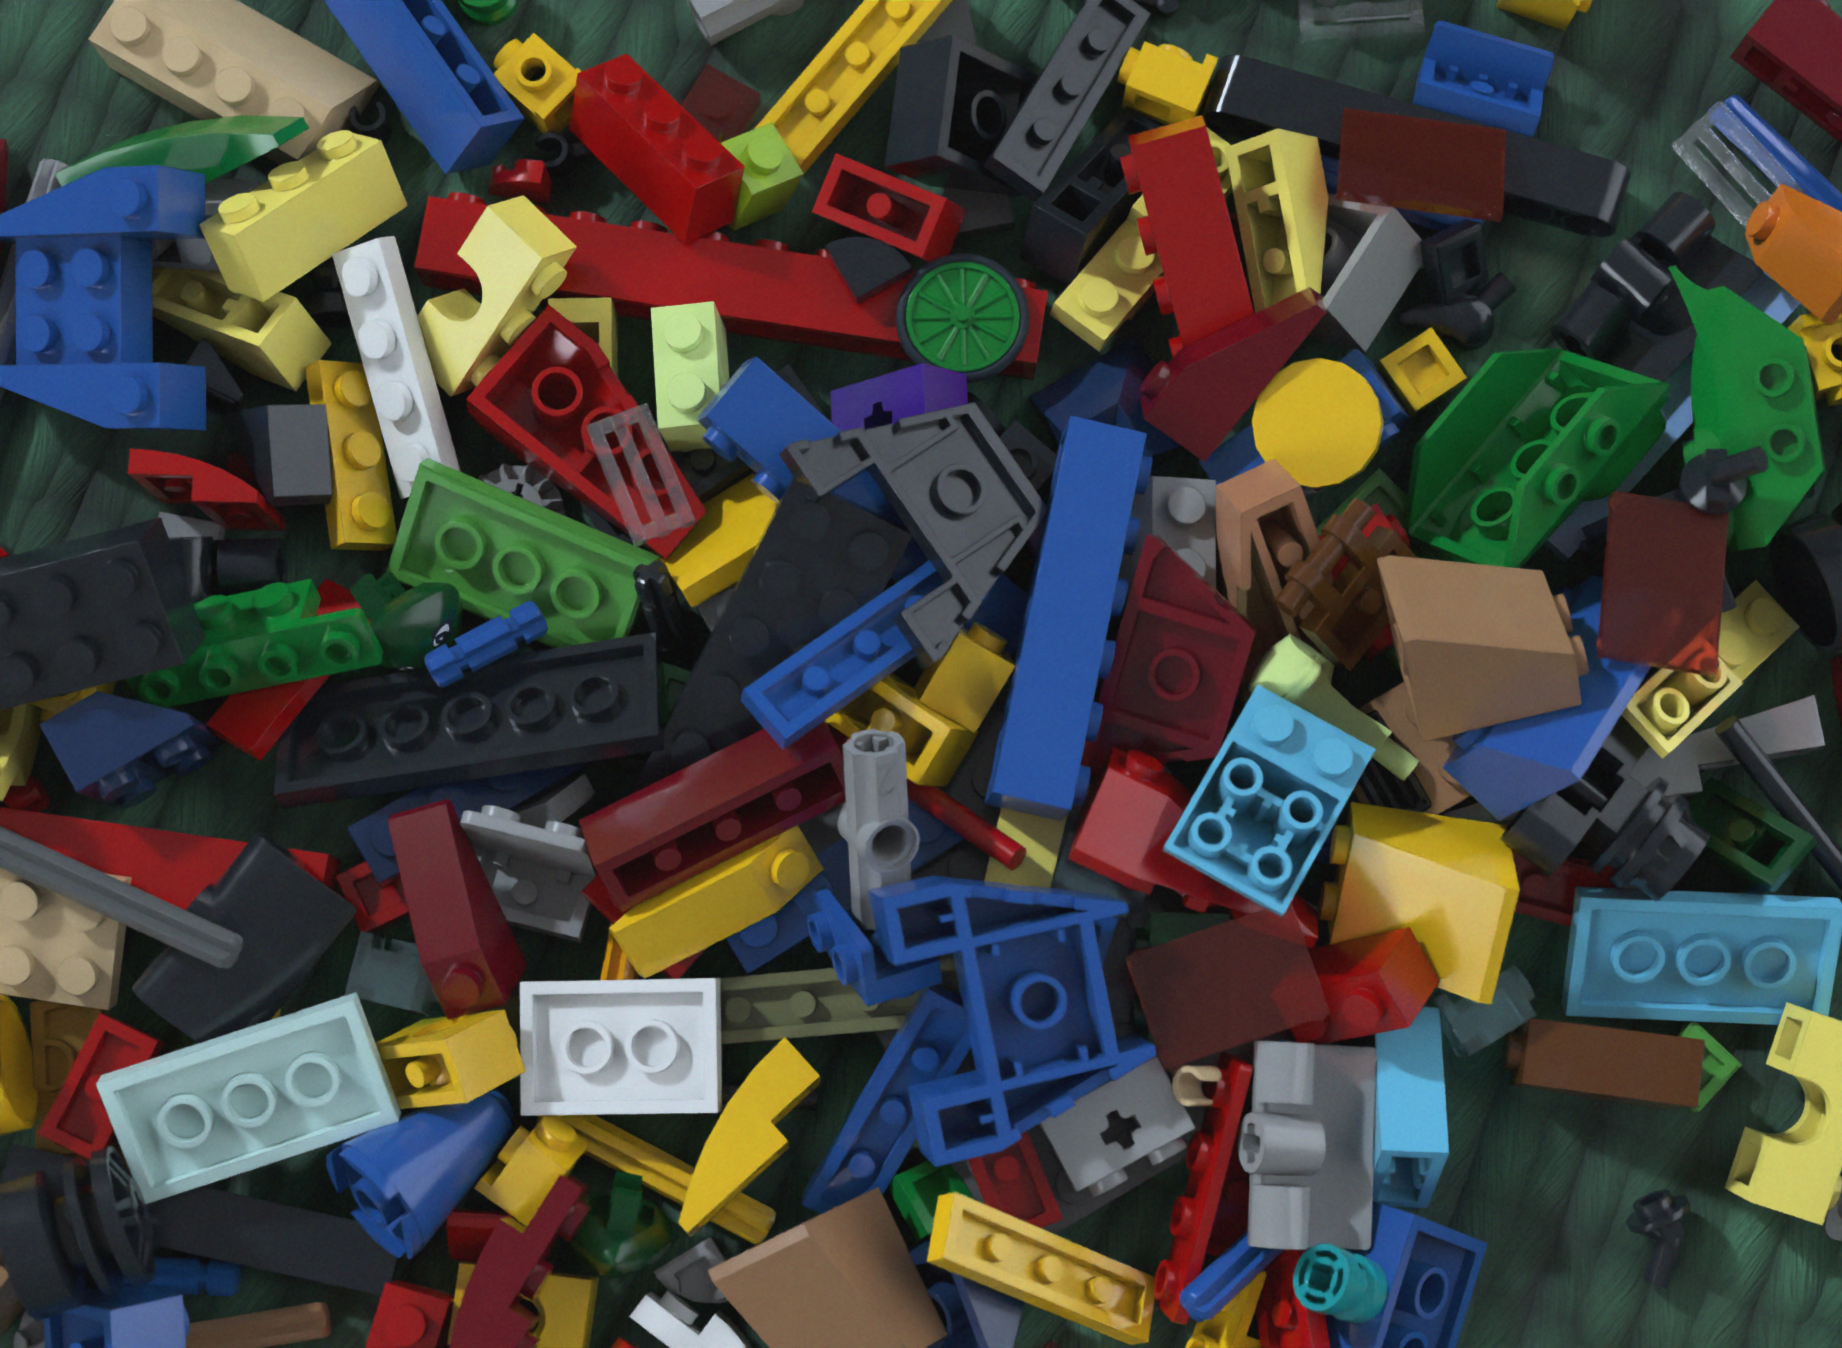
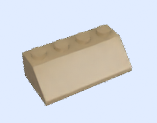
(231, 63)

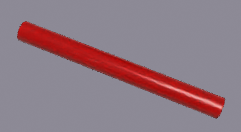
(959, 818)

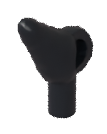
(1464, 318)

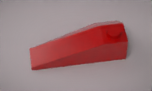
(540, 411)
(1127, 826)

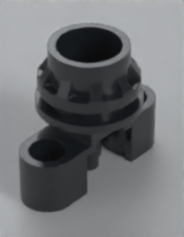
(1628, 825)

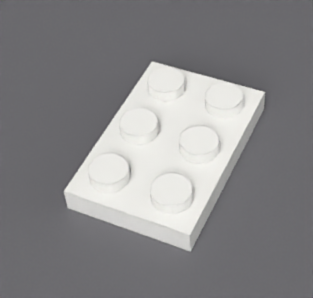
(621, 1046)

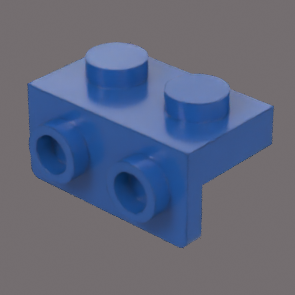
(1483, 78)
(858, 955)

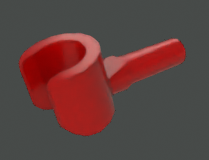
(29, 797)

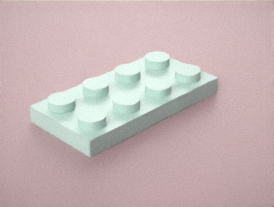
(249, 1098)

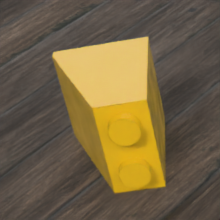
(1428, 874)

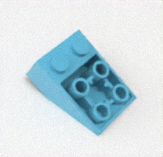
(1269, 800)

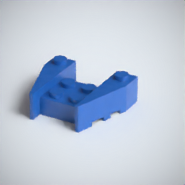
(89, 298)
(1028, 1001)

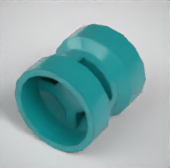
(1340, 1283)

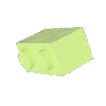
(688, 369)

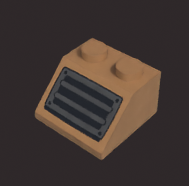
(1429, 785)

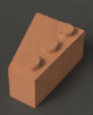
(1259, 537)

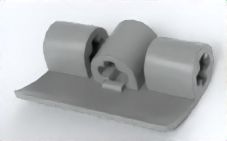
(1310, 1145)

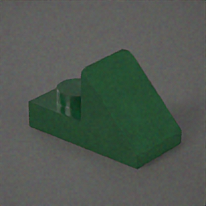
(1749, 838)

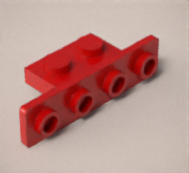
(1216, 1193)

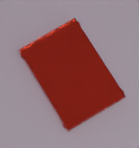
(1421, 164)
(1662, 584)
(1227, 986)

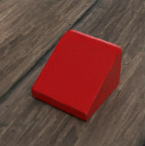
(470, 1230)

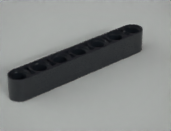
(1540, 177)

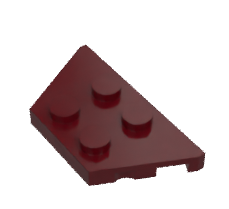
(1172, 665)

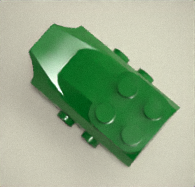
(1751, 392)
(1524, 451)

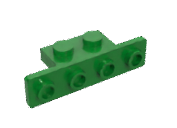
(262, 642)

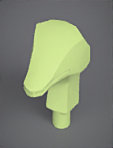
(1304, 679)

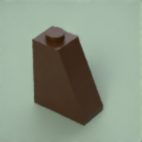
(1605, 1063)

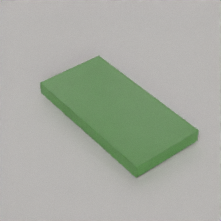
(516, 552)

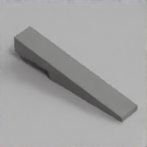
(1780, 732)

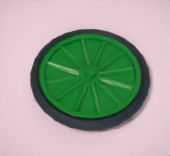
(963, 316)

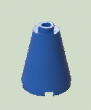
(419, 1168)

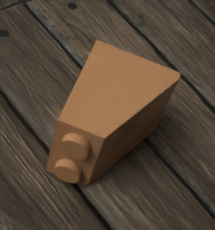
(1479, 643)
(834, 1283)

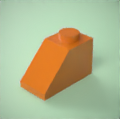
(1800, 249)

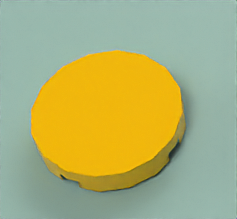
(1318, 422)

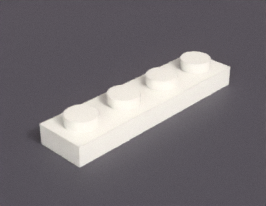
(394, 358)

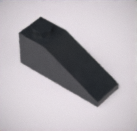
(1084, 203)

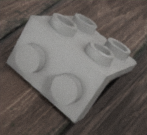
(533, 870)

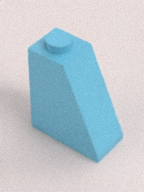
(1409, 1112)

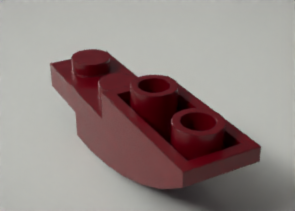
(515, 1267)

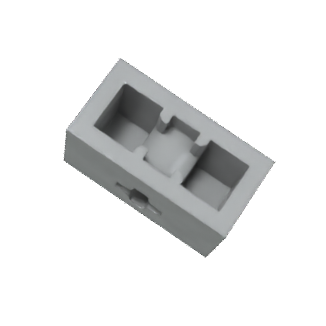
(1139, 1094)

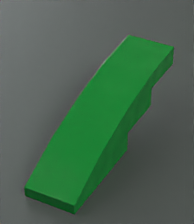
(194, 146)

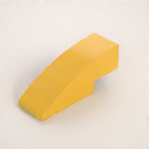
(746, 1134)

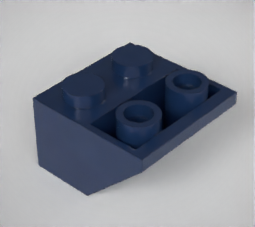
(124, 746)

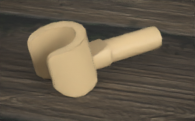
(1188, 1082)

